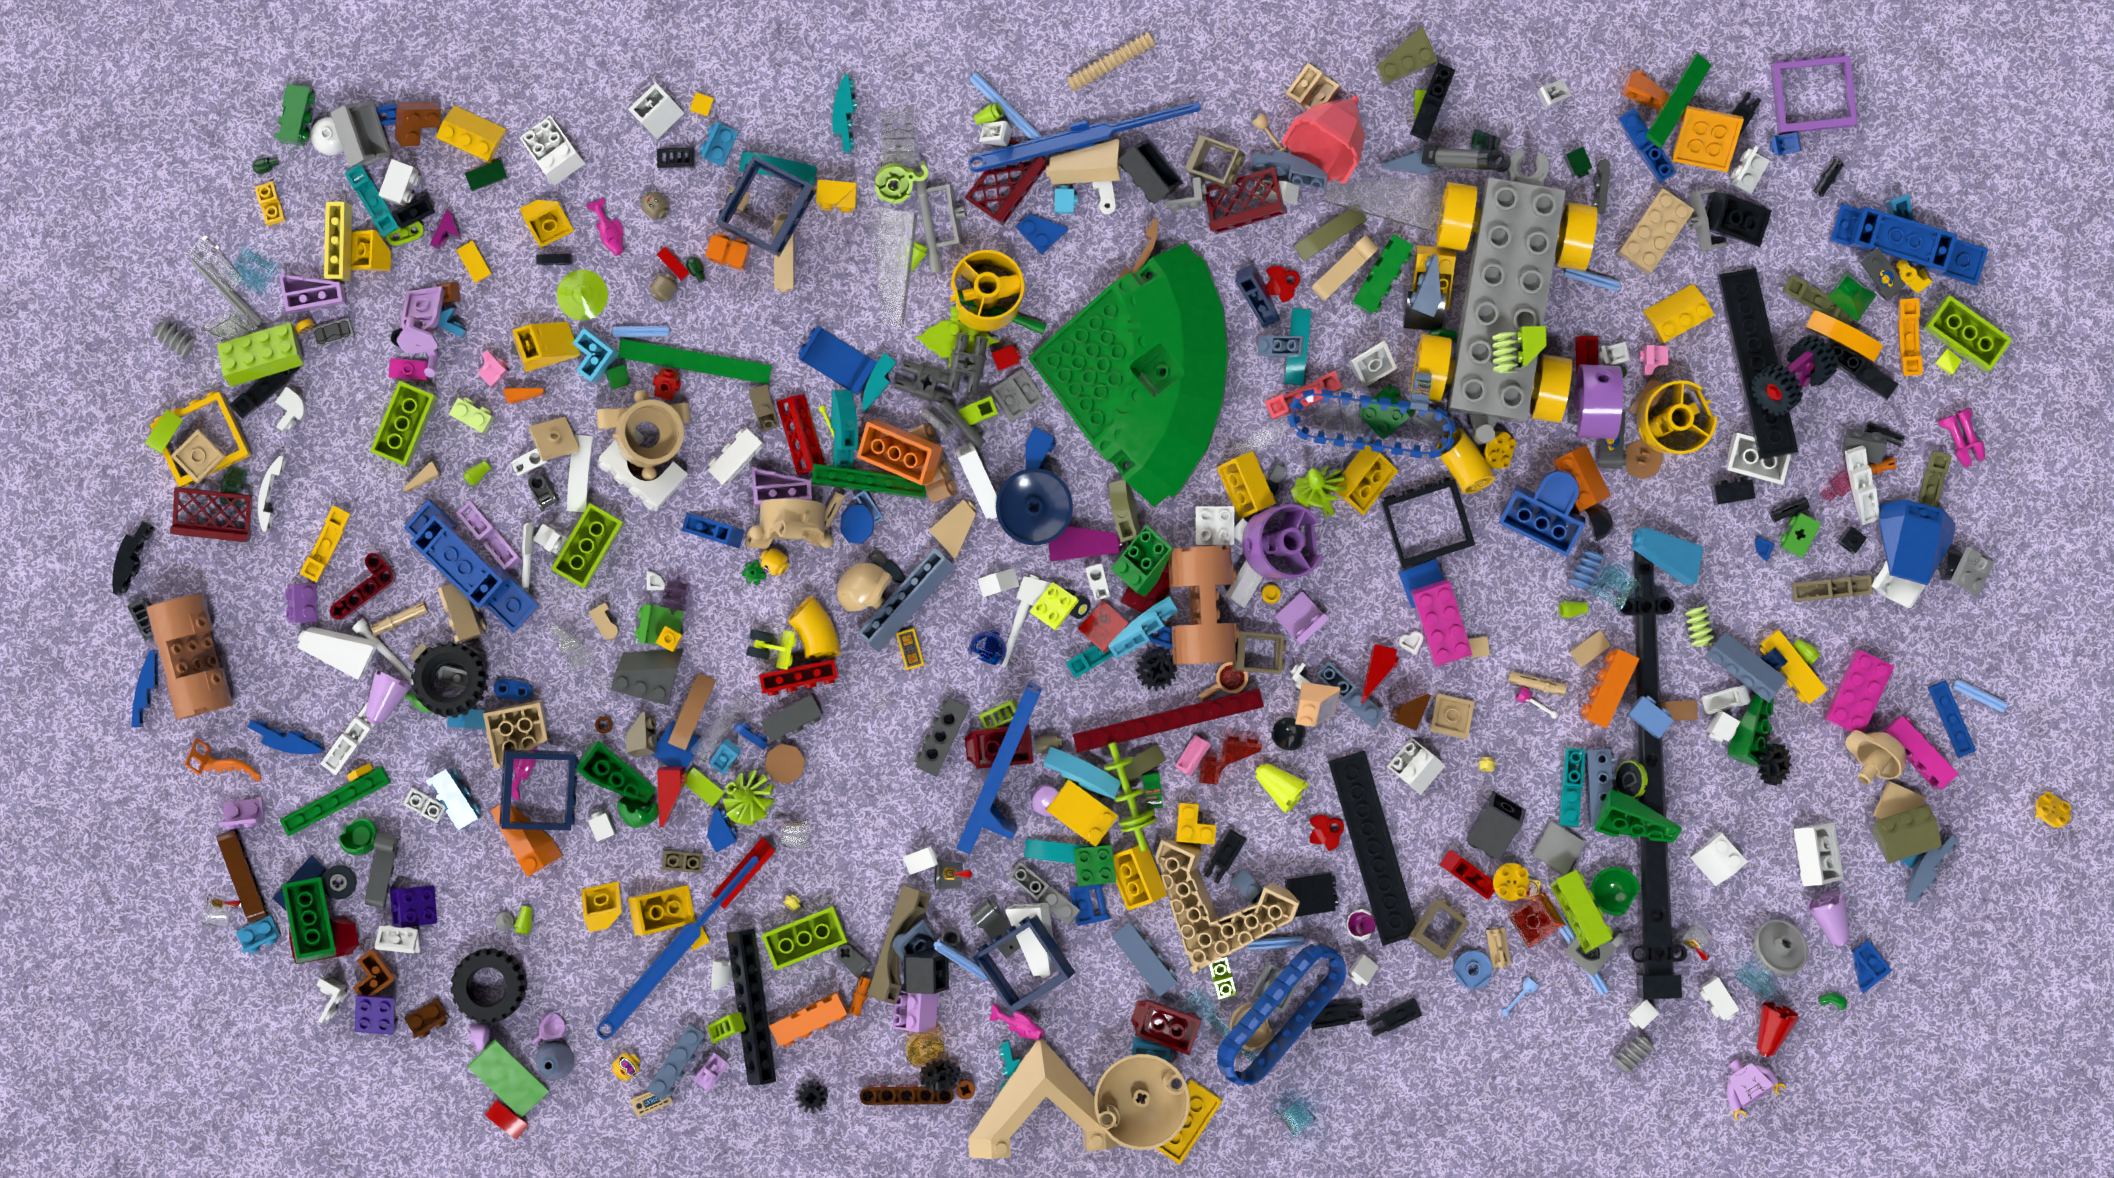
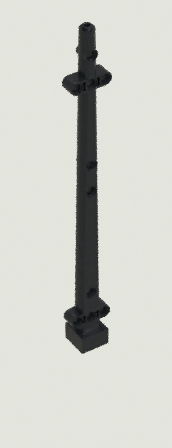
(1658, 973)

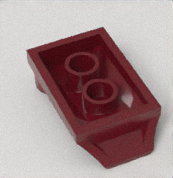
(1156, 594)
(985, 743)
(344, 937)
(1166, 1025)

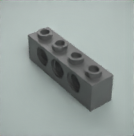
(959, 711)

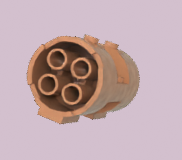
(1201, 571)
(189, 656)

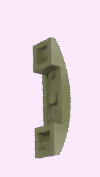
(1329, 233)
(1814, 299)
(1933, 478)
(1141, 764)

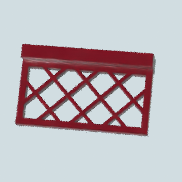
(1016, 194)
(1250, 216)
(206, 530)

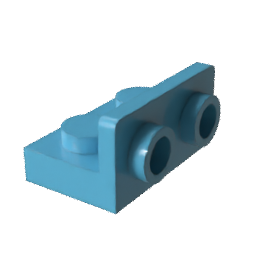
(718, 144)
(258, 934)

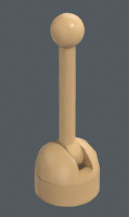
(1261, 123)

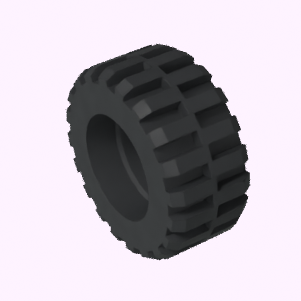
(470, 1004)

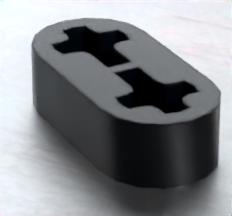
(553, 259)

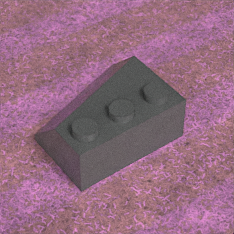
(648, 674)

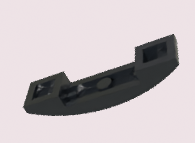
(261, 392)

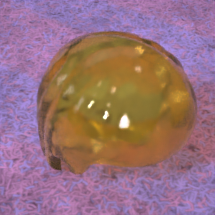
(923, 1047)

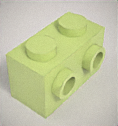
(467, 413)

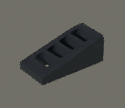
(692, 163)
(135, 615)

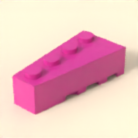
(1921, 754)

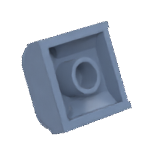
(915, 940)

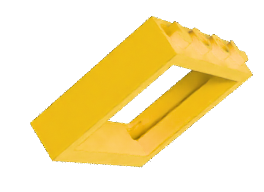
(233, 458)

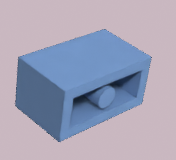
(1650, 716)

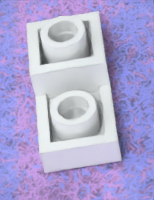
(424, 805)
(920, 860)

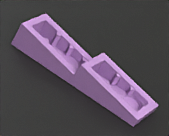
(485, 532)

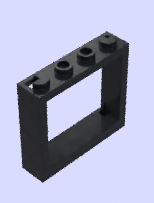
(1426, 489)

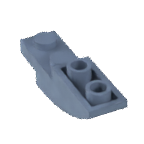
(1296, 168)
(1351, 695)
(1923, 872)

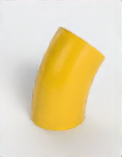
(1466, 463)
(815, 630)

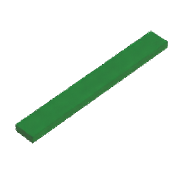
(694, 361)

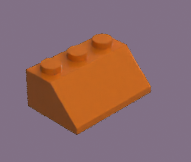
(1591, 484)

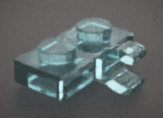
(1757, 982)

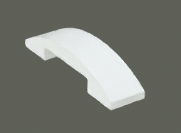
(579, 474)
(265, 517)

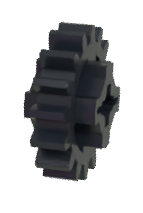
(1151, 682)
(1774, 764)
(940, 1075)

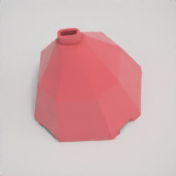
(1329, 137)

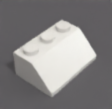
(735, 456)
(1744, 460)
(1818, 854)

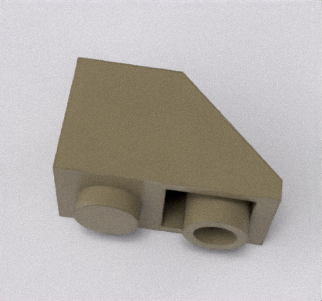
(764, 408)
(641, 736)

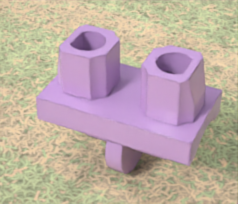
(711, 1072)

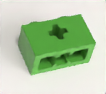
(1808, 531)

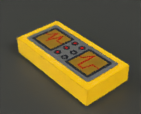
(910, 649)

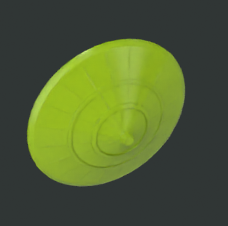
(582, 294)

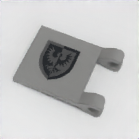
(1593, 960)

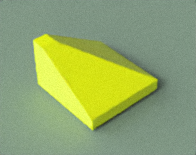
(1948, 362)

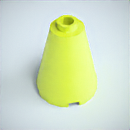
(1281, 786)

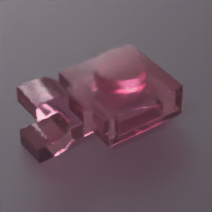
(1839, 485)

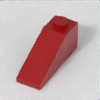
(1380, 666)
(670, 785)
(1468, 874)

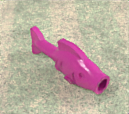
(610, 232)
(522, 770)
(1019, 1023)

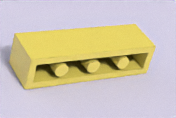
(338, 241)

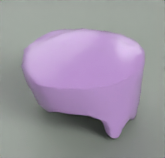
(1043, 797)
(479, 1035)

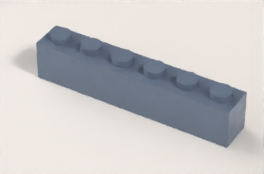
(906, 600)

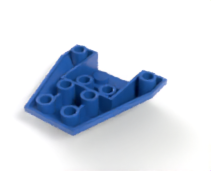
(1914, 538)

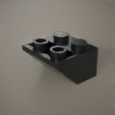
(926, 972)

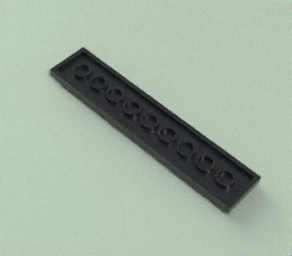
(1753, 353)
(1373, 847)

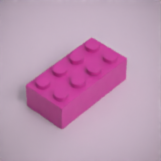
(1441, 622)
(1859, 692)

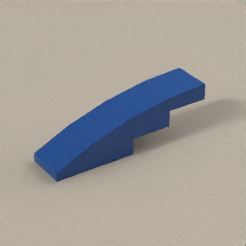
(147, 680)

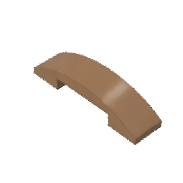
(1152, 235)
(691, 711)

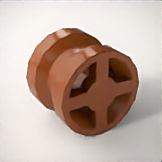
(966, 1085)

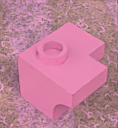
(1653, 357)
(493, 369)

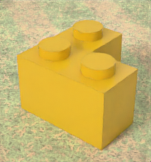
(1189, 830)

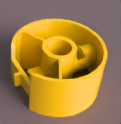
(1001, 287)
(1663, 424)

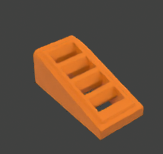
(516, 395)

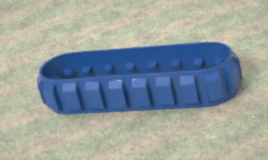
(1358, 444)
(1293, 1027)

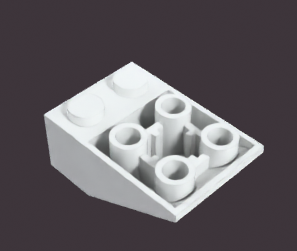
(552, 150)

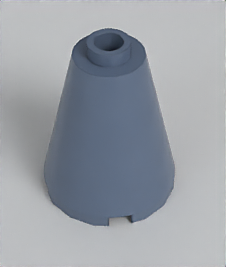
(559, 1056)

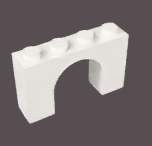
(653, 492)

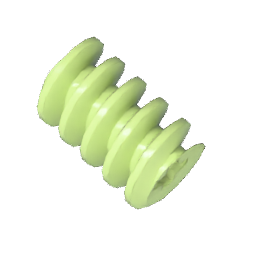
(1504, 352)
(1699, 626)

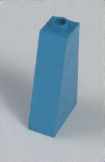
(1671, 554)

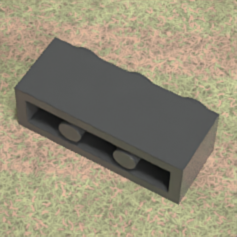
(792, 719)

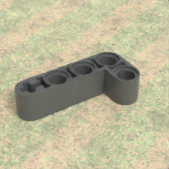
(382, 869)

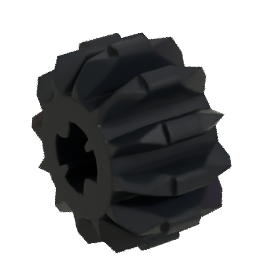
(804, 1094)

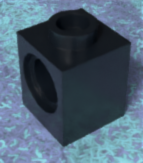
(1851, 540)

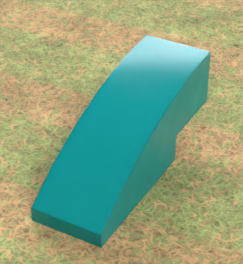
(877, 382)

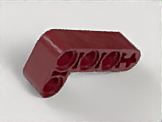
(361, 590)

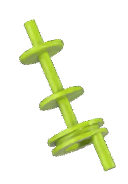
(1137, 819)

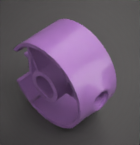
(1598, 401)
(1283, 542)

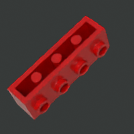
(799, 676)

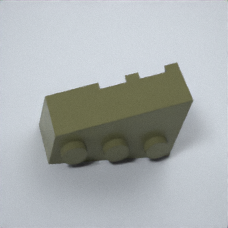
(1407, 59)

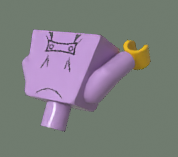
(1749, 1085)

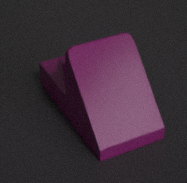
(447, 225)

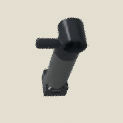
(1466, 158)

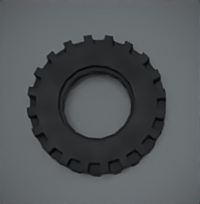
(428, 666)

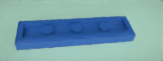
(1951, 719)

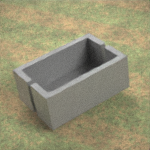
(360, 133)

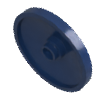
(1034, 506)

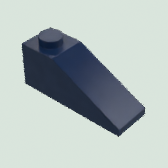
(1256, 295)

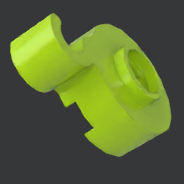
(905, 178)

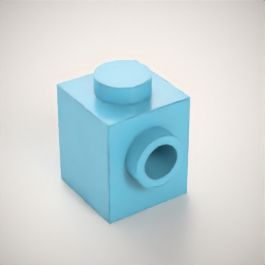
(1065, 200)

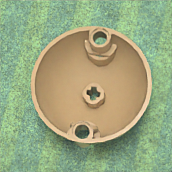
(1142, 1123)

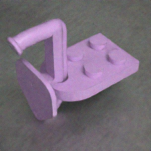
(418, 319)

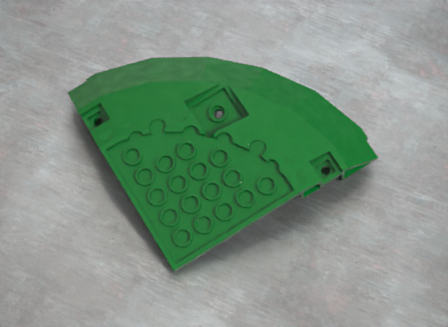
(1111, 363)

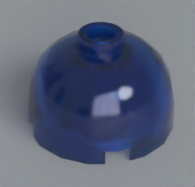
(989, 647)

